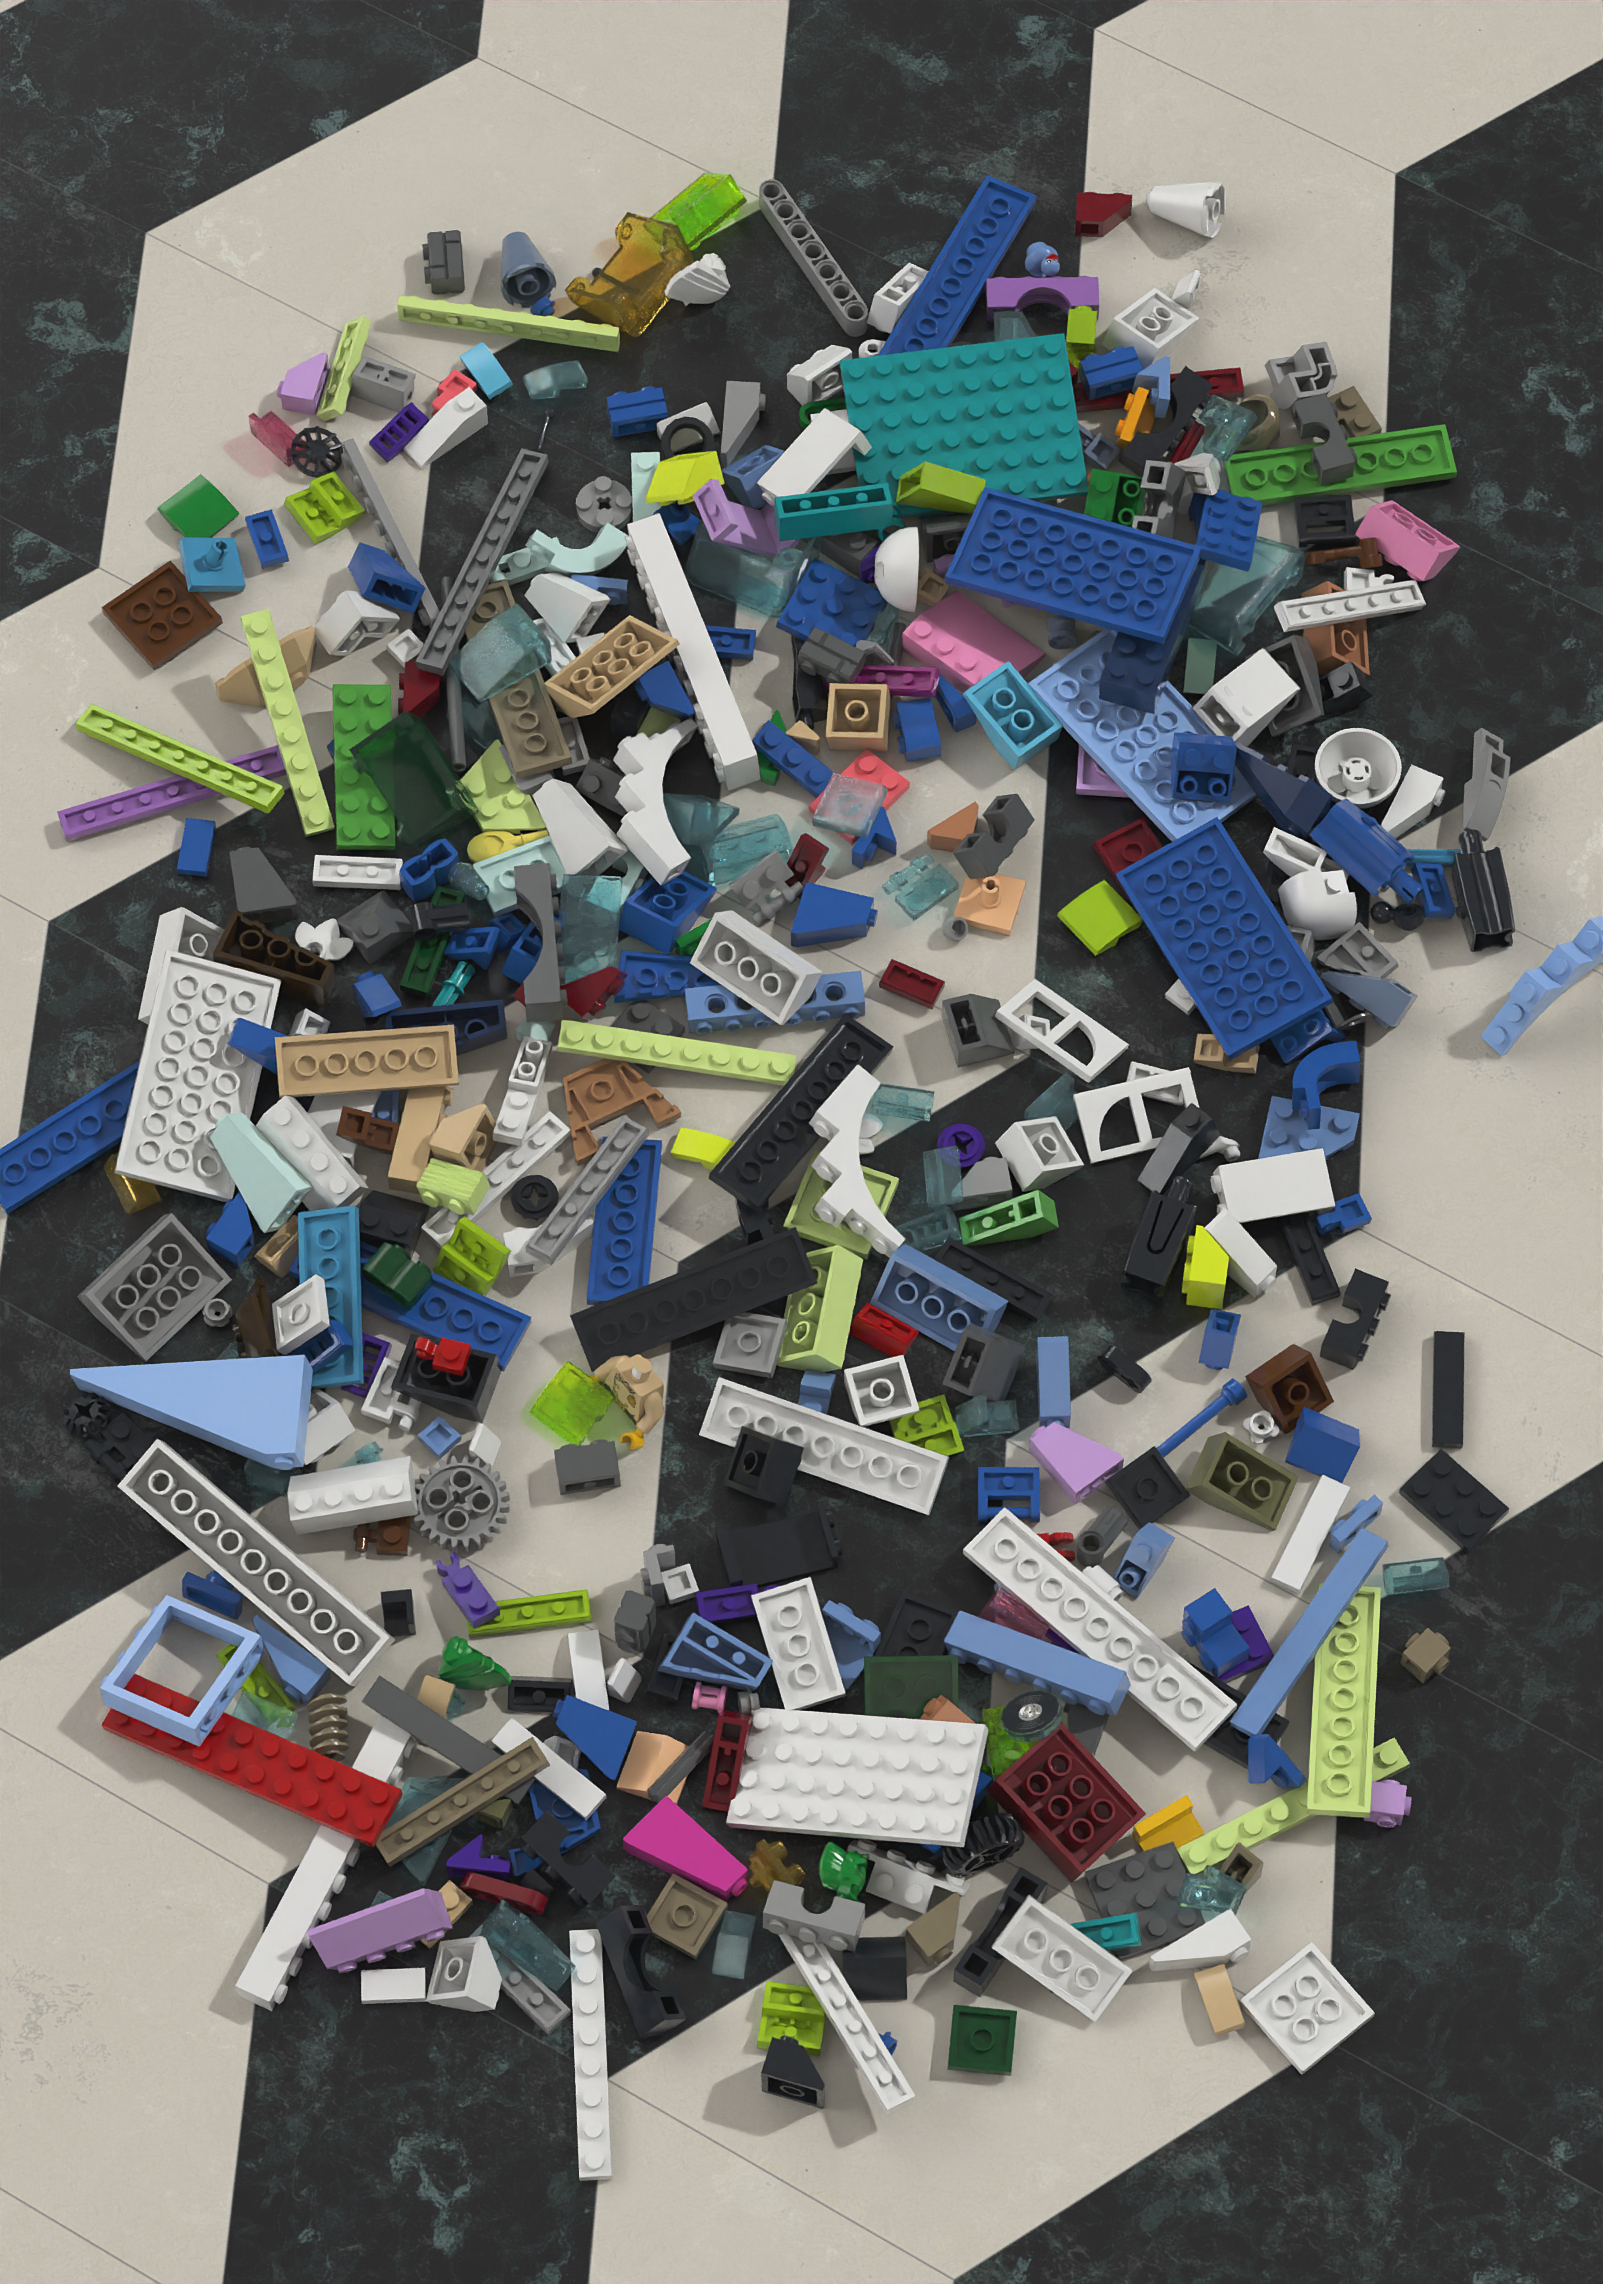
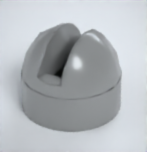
(957, 924)

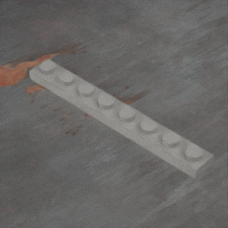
(386, 525)

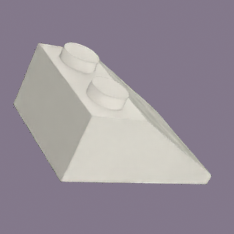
(1151, 326)

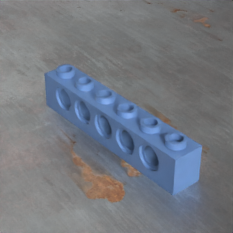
(701, 1000)

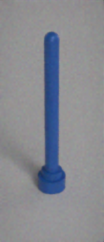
(1231, 1394)

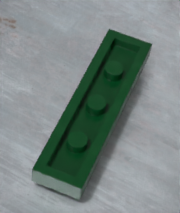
(428, 954)

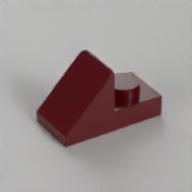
(806, 861)

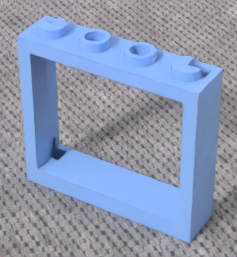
(199, 1724)

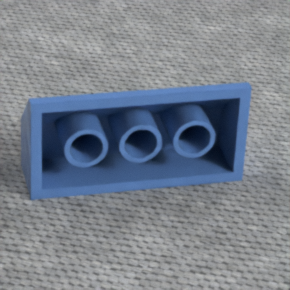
(934, 1297)

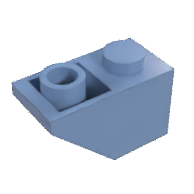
(1143, 1559)

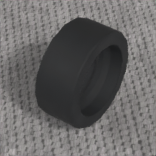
(681, 423)

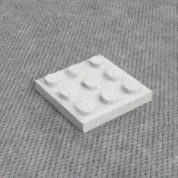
(1306, 2008)

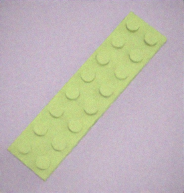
(1345, 1711)

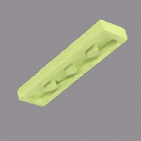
(345, 363)

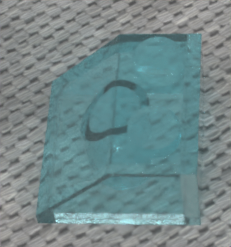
(697, 816)

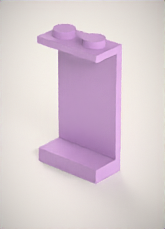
(738, 524)

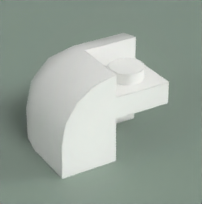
(1319, 903)

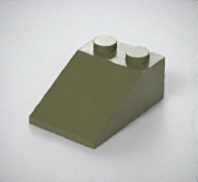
(1241, 1481)

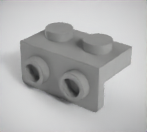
(656, 1560)

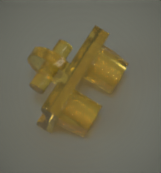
(768, 1866)

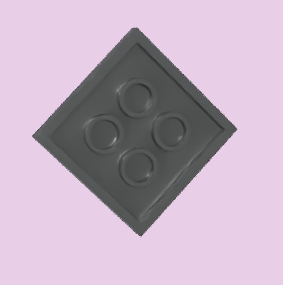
(1148, 1887)

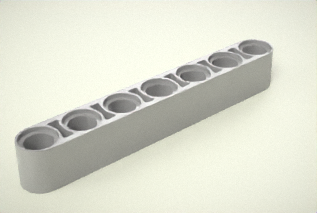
(814, 268)

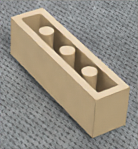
(412, 1152)

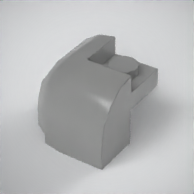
(1302, 375)

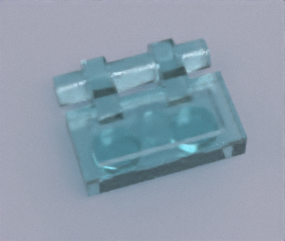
(926, 891)

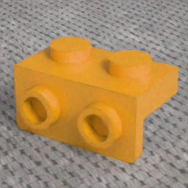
(1138, 418)

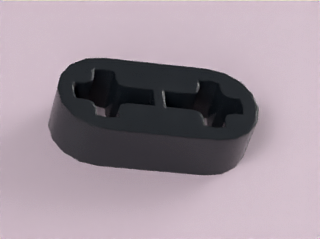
(1124, 1368)

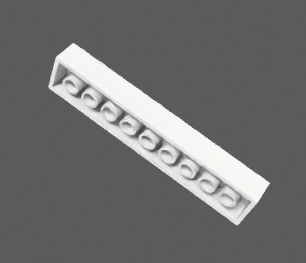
(695, 656)
(256, 1563)

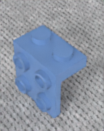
(850, 1640)

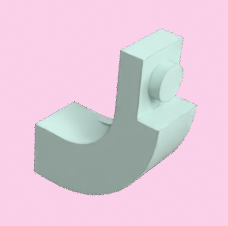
(587, 561)

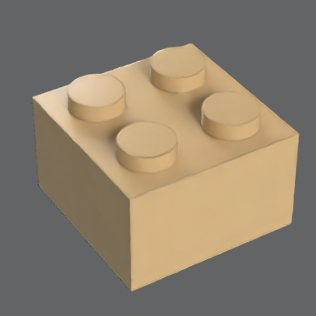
(858, 717)

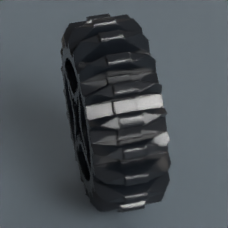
(986, 1844)

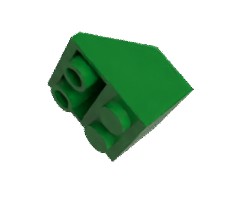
(1114, 497)

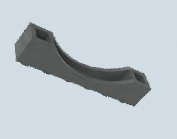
(542, 985)

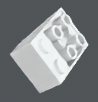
(1247, 698)

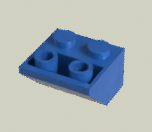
(1202, 766)

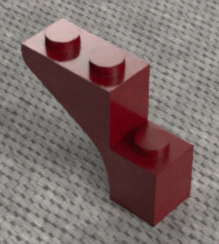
(589, 993)

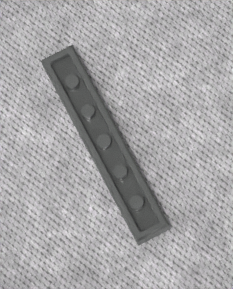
(435, 1731)

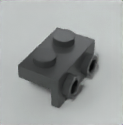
(601, 784)

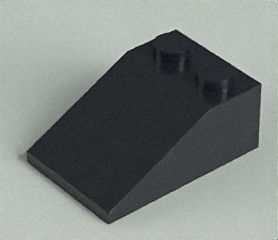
(454, 1394)

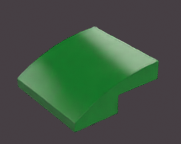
(198, 509)

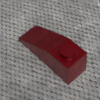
(726, 1759)

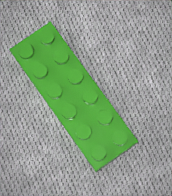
(361, 811)

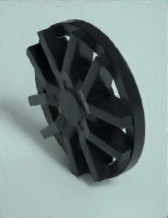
(316, 451)

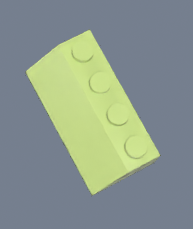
(822, 1313)

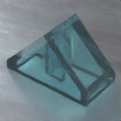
(269, 1478)

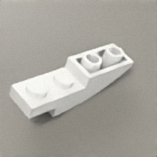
(523, 1091)

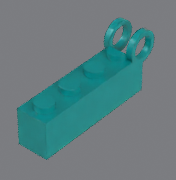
(836, 512)

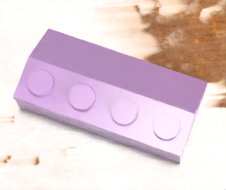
(381, 1929)

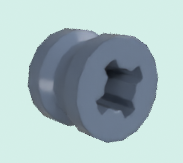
(1061, 632)

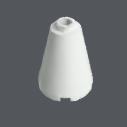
(1190, 205)

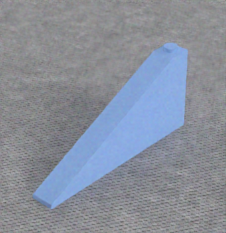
(235, 1403)

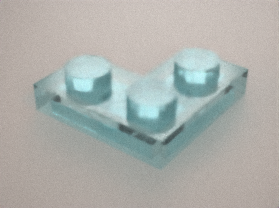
(1230, 426)

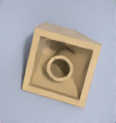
(465, 1138)

